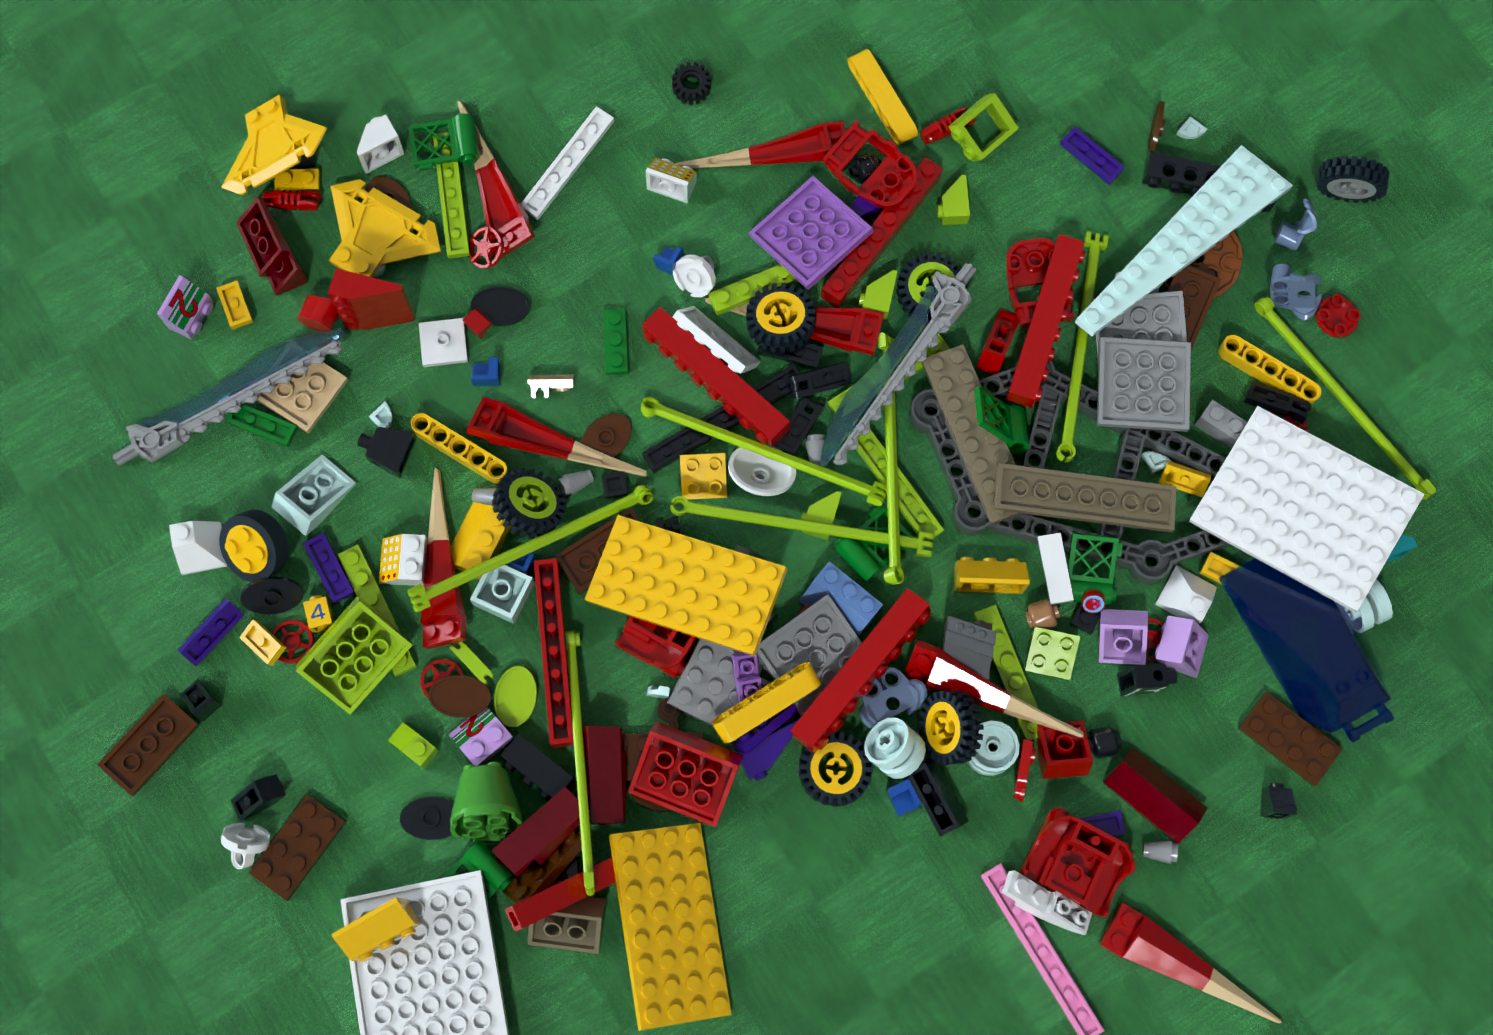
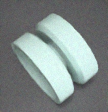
(1374, 609)
(1006, 745)
(894, 748)

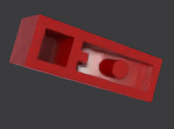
(998, 342)

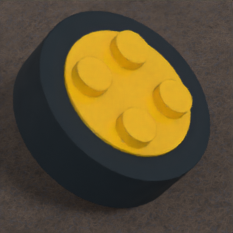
(254, 545)

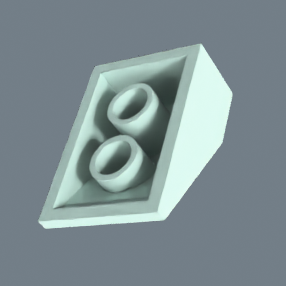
(312, 494)

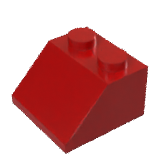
(1063, 753)

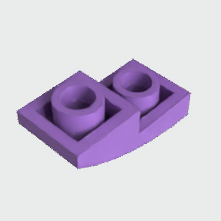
(746, 674)

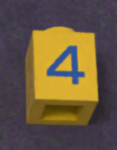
(318, 613)

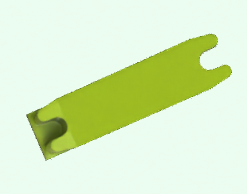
(471, 661)

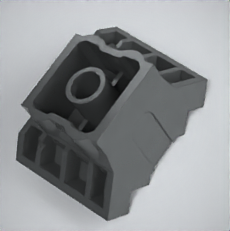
(970, 643)

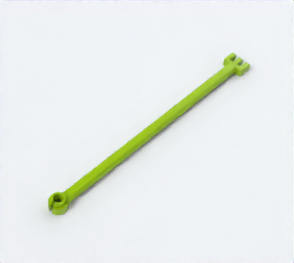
(1265, 307)
(1081, 345)
(875, 493)
(802, 525)
(894, 573)
(421, 596)
(572, 641)

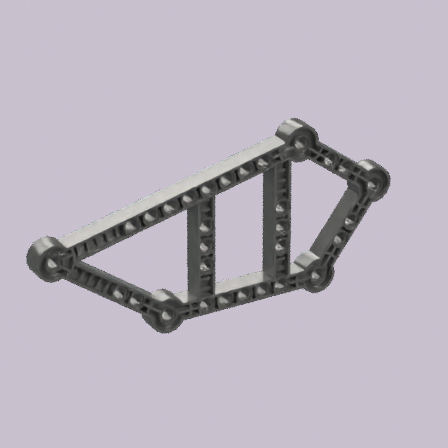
(1130, 450)

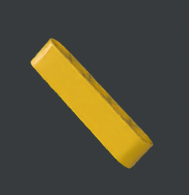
(882, 97)
(1263, 360)
(453, 440)
(766, 702)

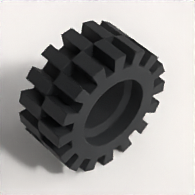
(691, 94)

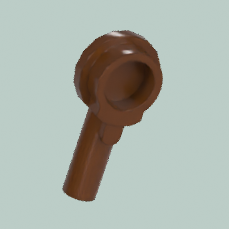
(668, 713)

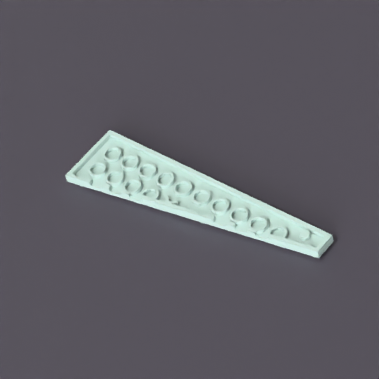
(1219, 207)

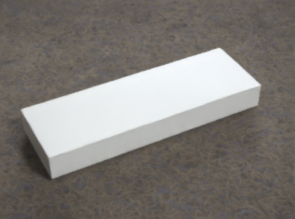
(1055, 568)

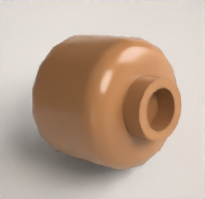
(1042, 614)

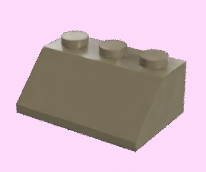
(571, 928)

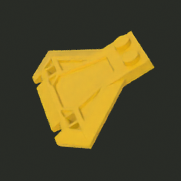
(272, 145)
(377, 230)

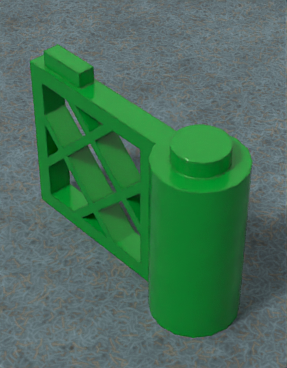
(462, 137)
(1011, 420)
(860, 554)
(1082, 582)
(480, 857)

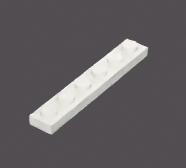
(567, 163)

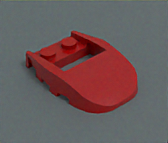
(889, 181)
(1027, 266)

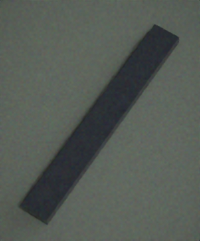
(690, 439)

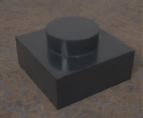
(614, 485)
(1085, 621)

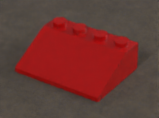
(368, 301)
(685, 773)

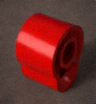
(318, 313)

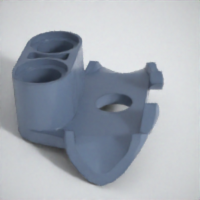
(1291, 235)
(1285, 290)
(909, 693)

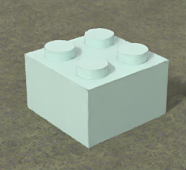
(503, 592)

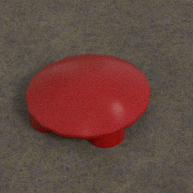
(1337, 316)

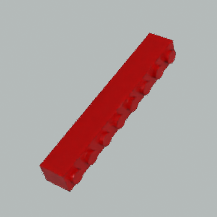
(884, 231)
(1045, 321)
(715, 377)
(554, 652)
(861, 671)

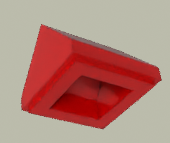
(477, 322)

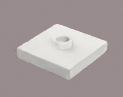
(443, 342)

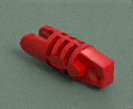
(940, 128)
(292, 200)

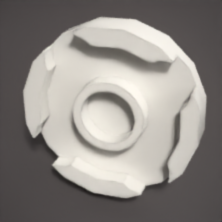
(695, 274)
(244, 842)

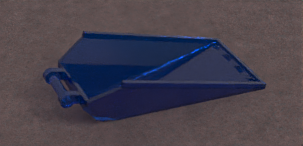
(1309, 649)

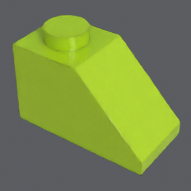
(955, 204)
(879, 294)
(822, 511)
(413, 745)

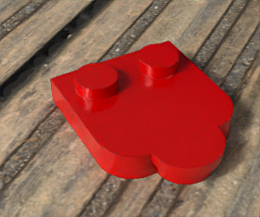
(1026, 758)

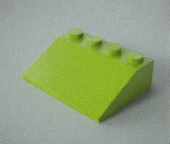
(353, 655)

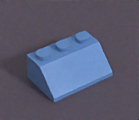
(851, 599)

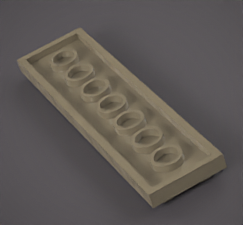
(954, 385)
(1085, 497)

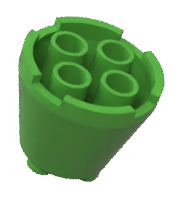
(485, 804)

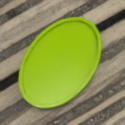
(515, 696)

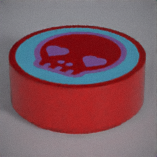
(1093, 601)

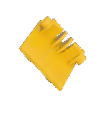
(703, 476)

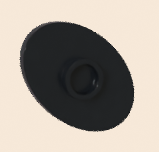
(501, 305)
(271, 595)
(427, 818)

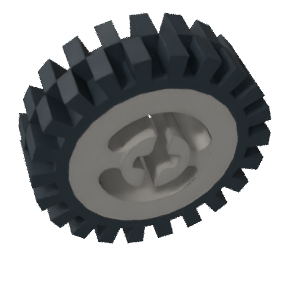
(1353, 179)

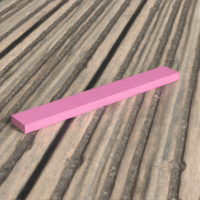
(1044, 957)

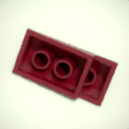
(269, 248)
(605, 774)
(1155, 796)
(540, 833)

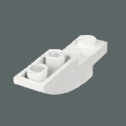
(1045, 904)

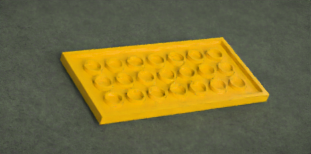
(686, 585)
(669, 926)

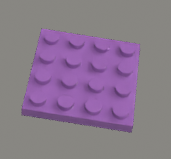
(810, 232)

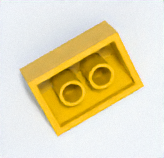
(478, 537)
(990, 576)
(377, 929)

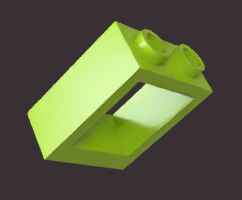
(1000, 117)

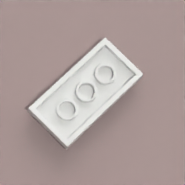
(719, 342)

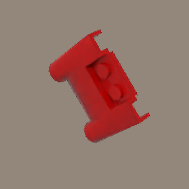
(656, 645)
(1078, 861)

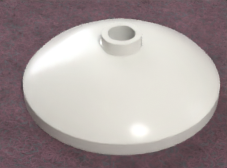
(760, 474)

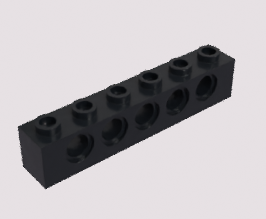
(1179, 168)

